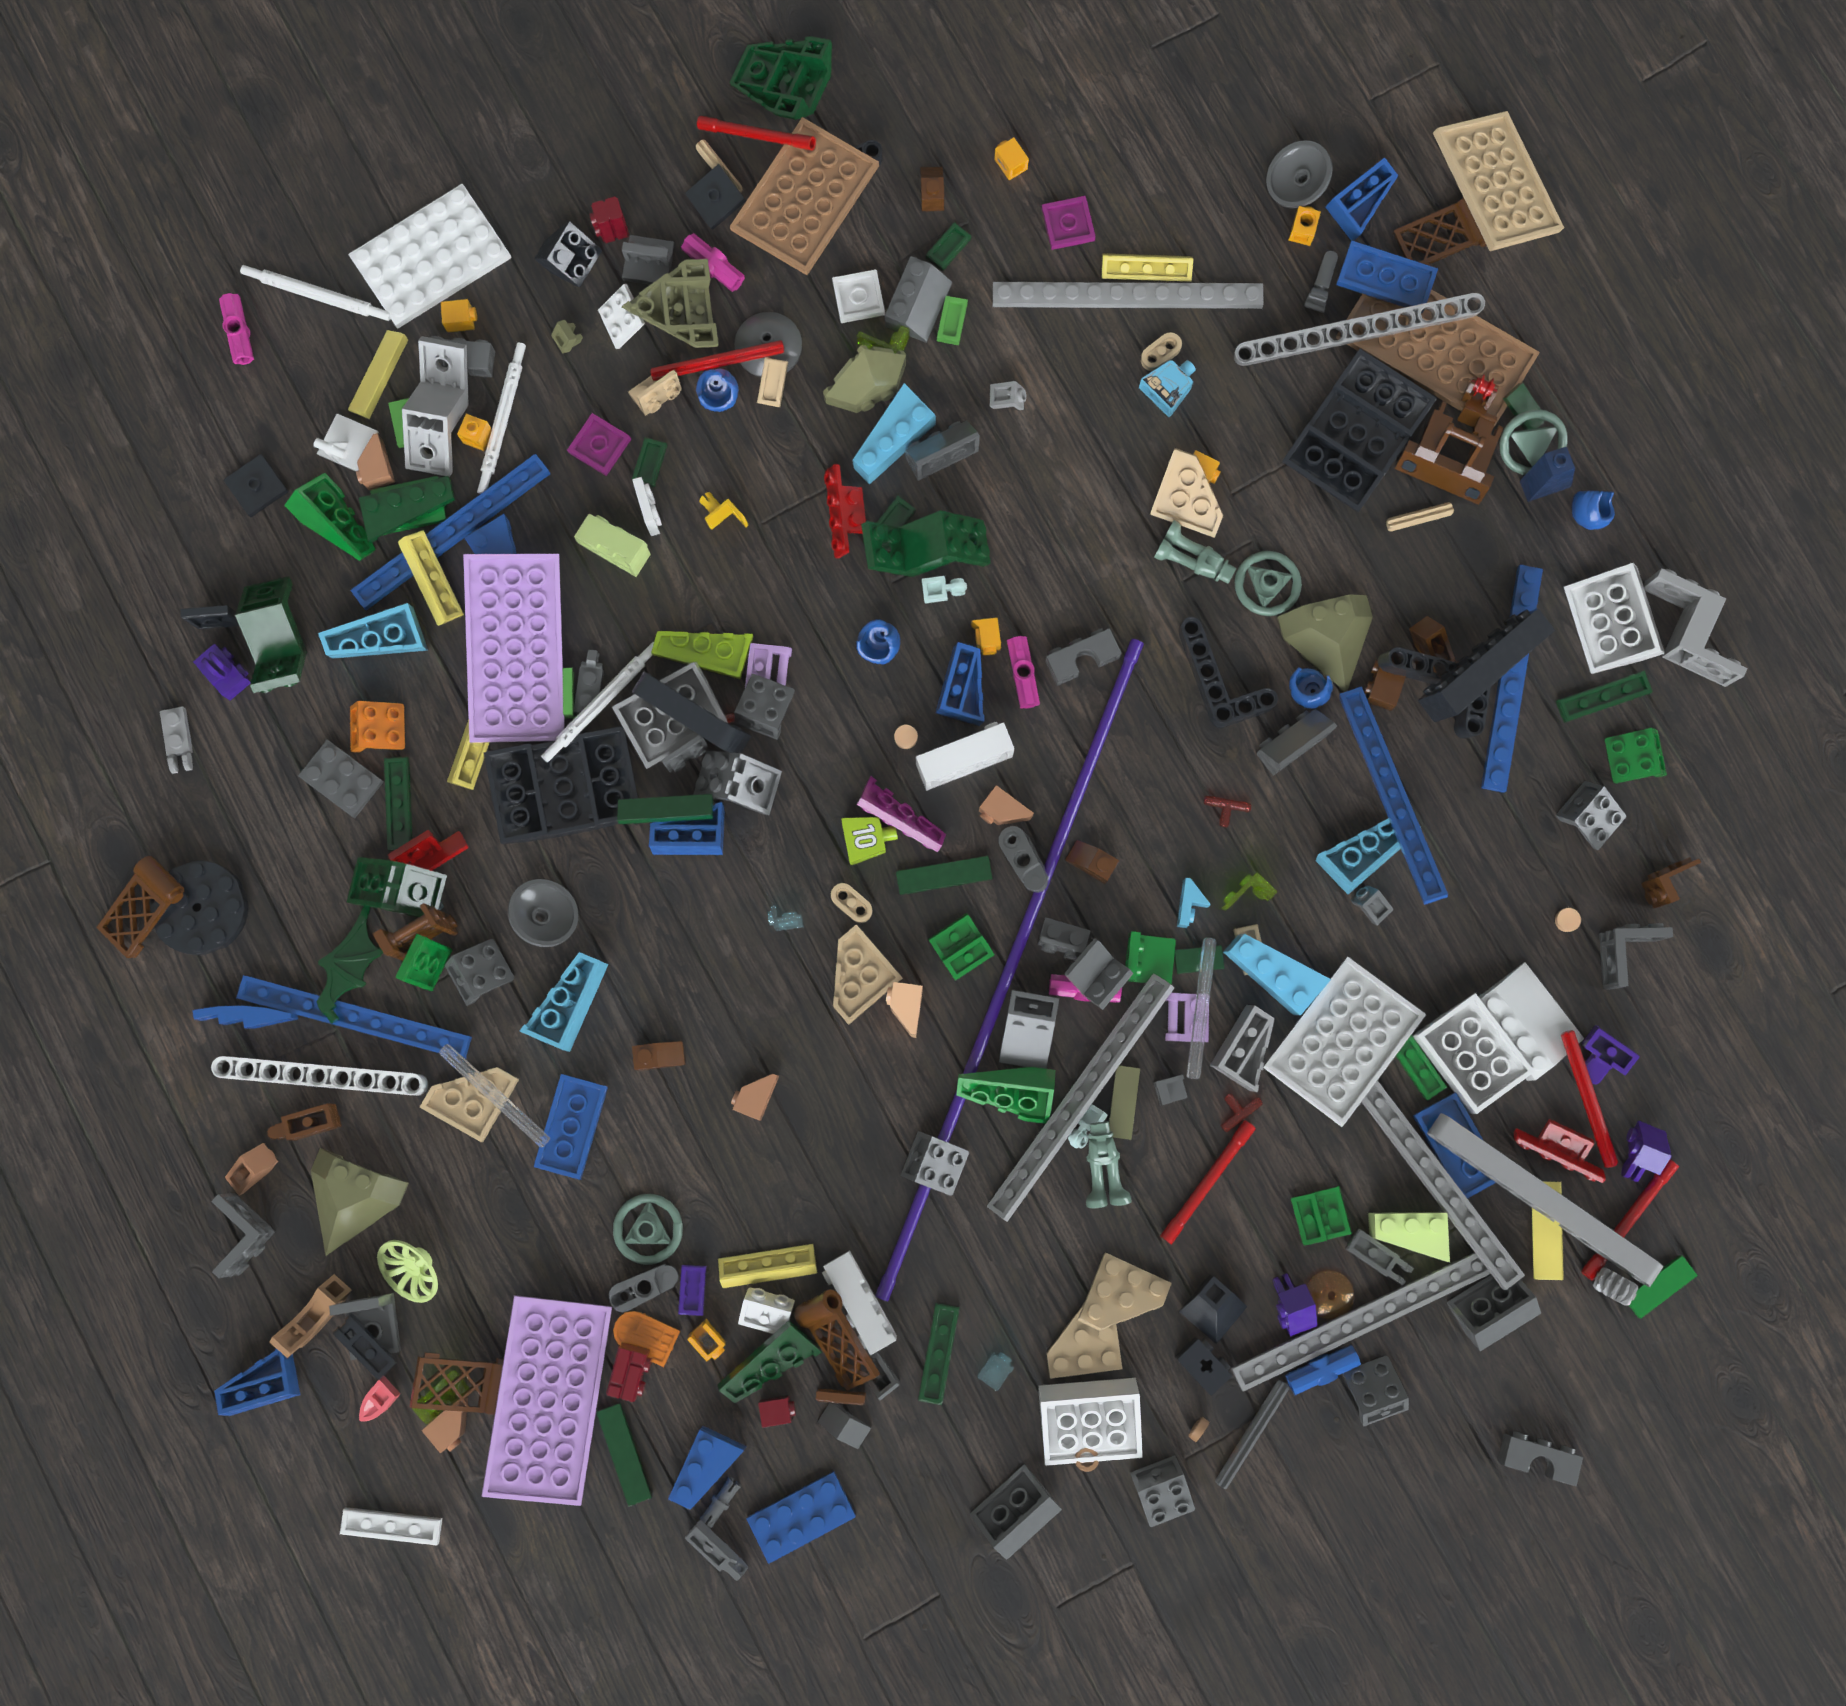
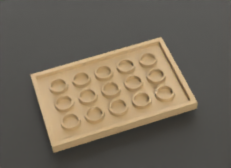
(1498, 180)

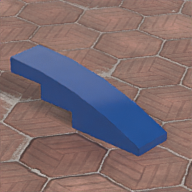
(250, 1016)

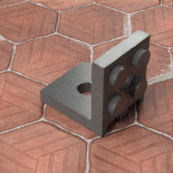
(736, 780)
(1614, 950)
(251, 1245)
(376, 1311)

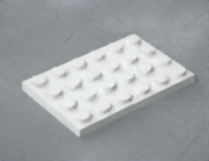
(430, 255)
(1344, 1041)

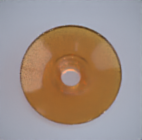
(1328, 1281)

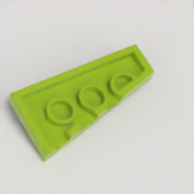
(713, 652)

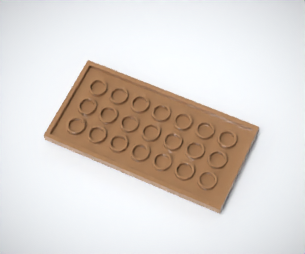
(1447, 354)

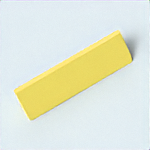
(1147, 267)
(378, 374)
(430, 577)
(467, 762)
(1547, 1244)
(767, 1266)

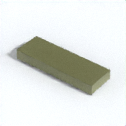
(1124, 1102)

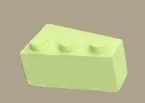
(613, 544)
(1414, 1231)

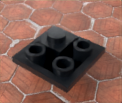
(568, 254)
(1213, 1308)

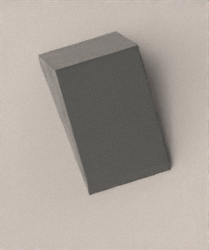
(886, 1381)
(844, 1425)

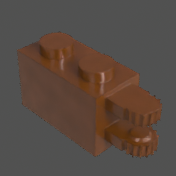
(306, 1123)

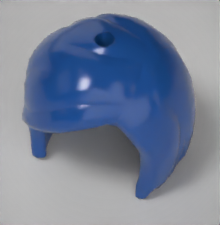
(718, 395)
(1587, 506)
(878, 646)
(1308, 680)

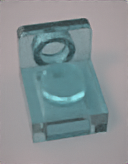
(788, 921)
(996, 1370)

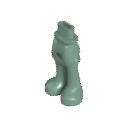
(1207, 562)
(1104, 1152)

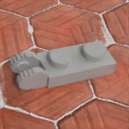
(177, 738)

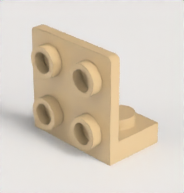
(651, 394)

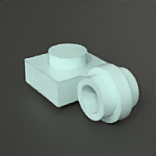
(936, 589)
(1078, 1137)

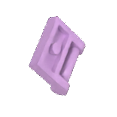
(761, 661)
(1189, 1008)

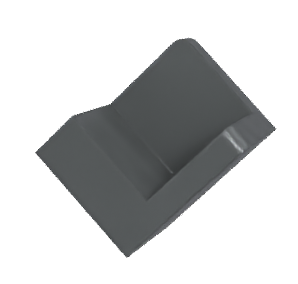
(1170, 1090)

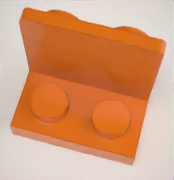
(376, 726)

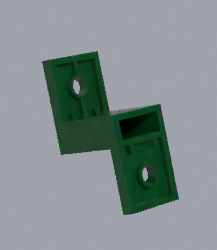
(925, 544)
(271, 635)

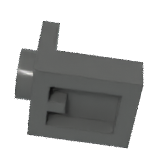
(1372, 904)

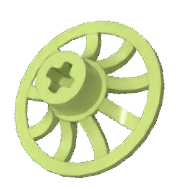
(414, 1266)

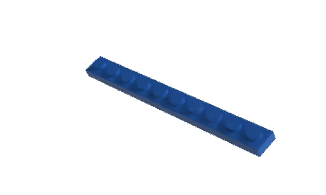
(454, 528)
(1510, 691)
(1393, 796)
(352, 1017)

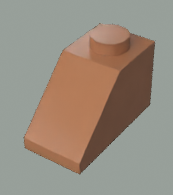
(374, 465)
(1003, 808)
(755, 1097)
(251, 1168)
(447, 1429)

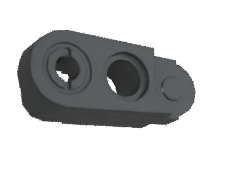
(1031, 875)
(661, 1280)

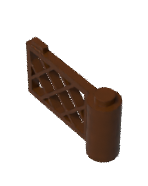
(1467, 227)
(154, 882)
(821, 1313)
(487, 1394)

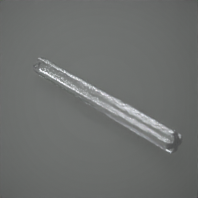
(1201, 1008)
(494, 1095)

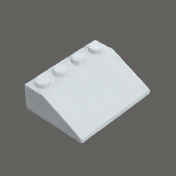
(1614, 619)
(1530, 1018)
(1473, 1054)
(1091, 1416)

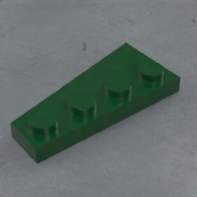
(403, 505)
(777, 1354)

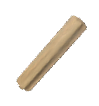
(713, 160)
(1419, 516)

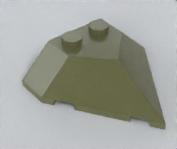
(680, 304)
(867, 379)
(1329, 634)
(350, 1197)

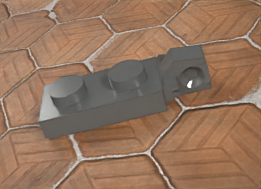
(589, 681)
(715, 1550)

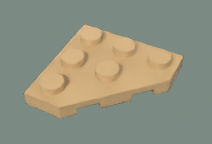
(1187, 495)
(860, 975)
(465, 1105)
(1121, 1293)
(1084, 1350)

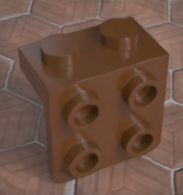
(1659, 888)

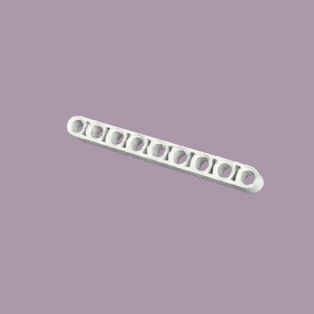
(309, 1072)

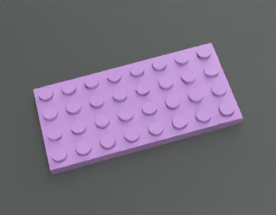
(513, 647)
(546, 1401)

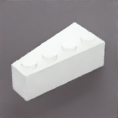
(860, 1303)

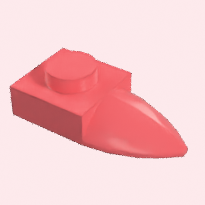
(378, 1400)

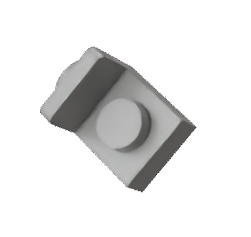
(1007, 395)

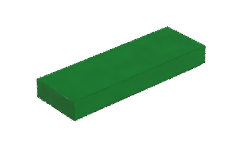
(1420, 1069)
(1669, 1280)

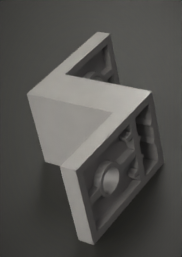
(435, 406)
(1694, 627)

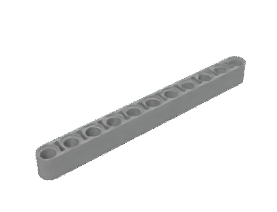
(1369, 329)
(1545, 1200)

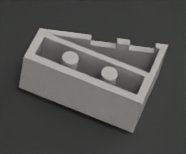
(1245, 1048)

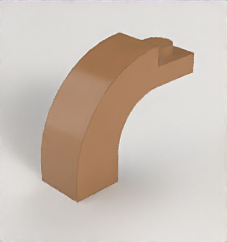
(311, 1318)

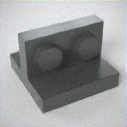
(646, 259)

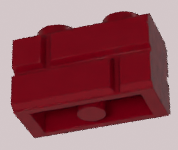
(608, 220)
(628, 1372)

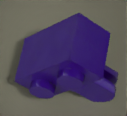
(222, 672)
(1605, 1054)
(1647, 1151)
(1294, 1306)

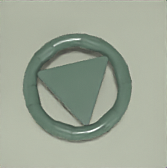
(1532, 441)
(1267, 583)
(647, 1229)

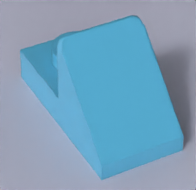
(1190, 897)

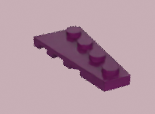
(901, 816)

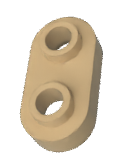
(1159, 351)
(851, 903)

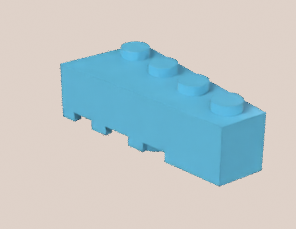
(899, 426)
(381, 633)
(1360, 856)
(1278, 974)
(567, 1003)

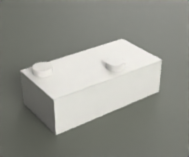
(965, 756)

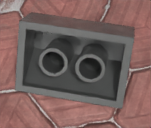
(918, 299)
(942, 449)
(1295, 740)
(1491, 1313)
(1015, 1512)

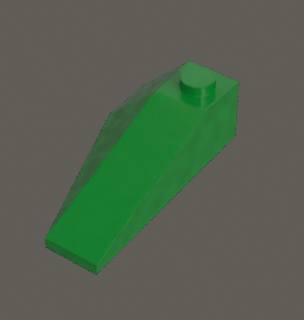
(323, 510)
(1018, 1090)

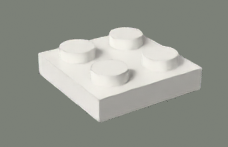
(858, 296)
(647, 506)

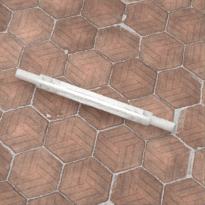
(315, 292)
(501, 418)
(598, 703)

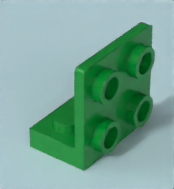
(1635, 755)
(1150, 956)

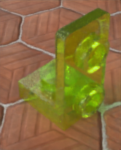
(897, 342)
(1262, 889)
(448, 1397)

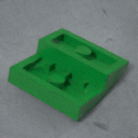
(961, 946)
(1321, 1215)

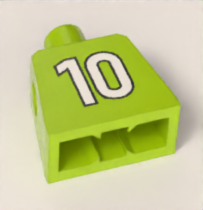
(866, 838)

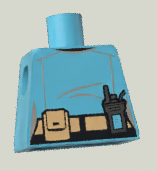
(1168, 385)

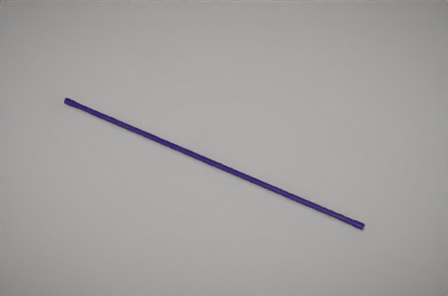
(1130, 659)

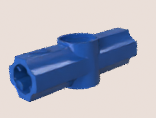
(1323, 1369)

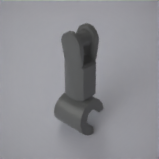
(1318, 295)

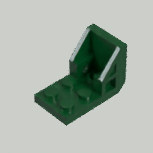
(395, 886)

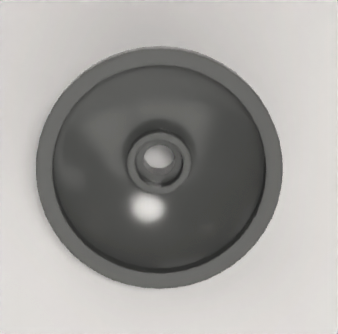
(1293, 165)
(778, 328)
(550, 903)

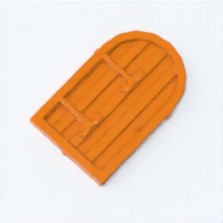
(646, 1332)

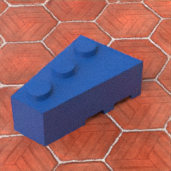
(1360, 199)
(493, 538)
(962, 689)
(689, 836)
(262, 1384)
(704, 1465)

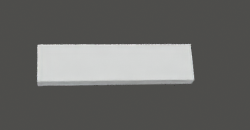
(391, 1526)

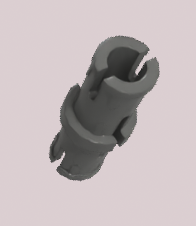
(720, 1502)

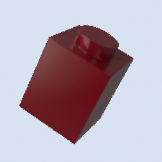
(776, 1411)

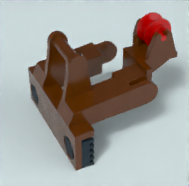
(1466, 479)

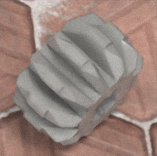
(1615, 1286)

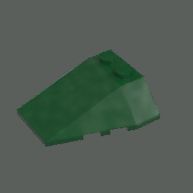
(785, 75)

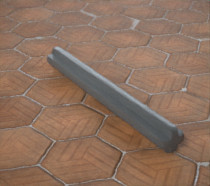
(1252, 1434)

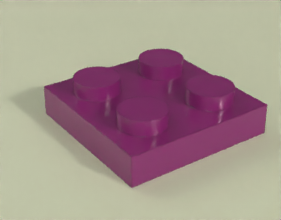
(1068, 222)
(599, 444)

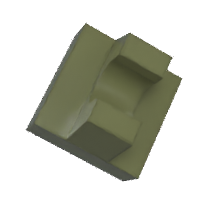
(564, 336)

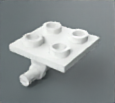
(618, 321)
(344, 441)

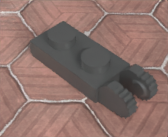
(1377, 1255)

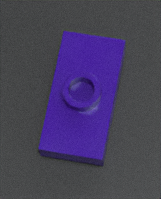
(692, 1290)

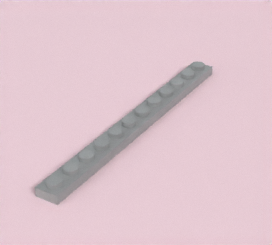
(1127, 295)
(1080, 1097)
(1442, 1187)
(1359, 1321)

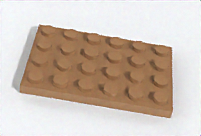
(804, 197)

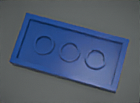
(1386, 276)
(571, 1126)
(1462, 1173)
(801, 1517)

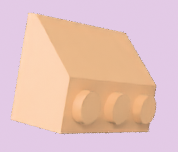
(905, 1004)

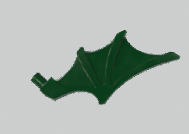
(347, 965)

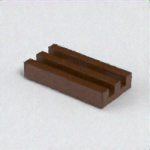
(840, 1396)

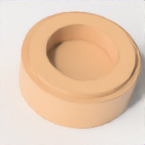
(906, 736)
(1567, 919)

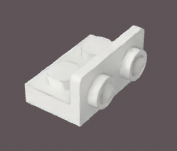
(765, 1310)

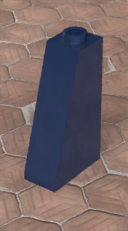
(1549, 475)

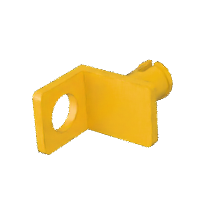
(719, 511)

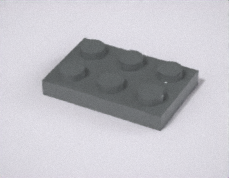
(340, 779)

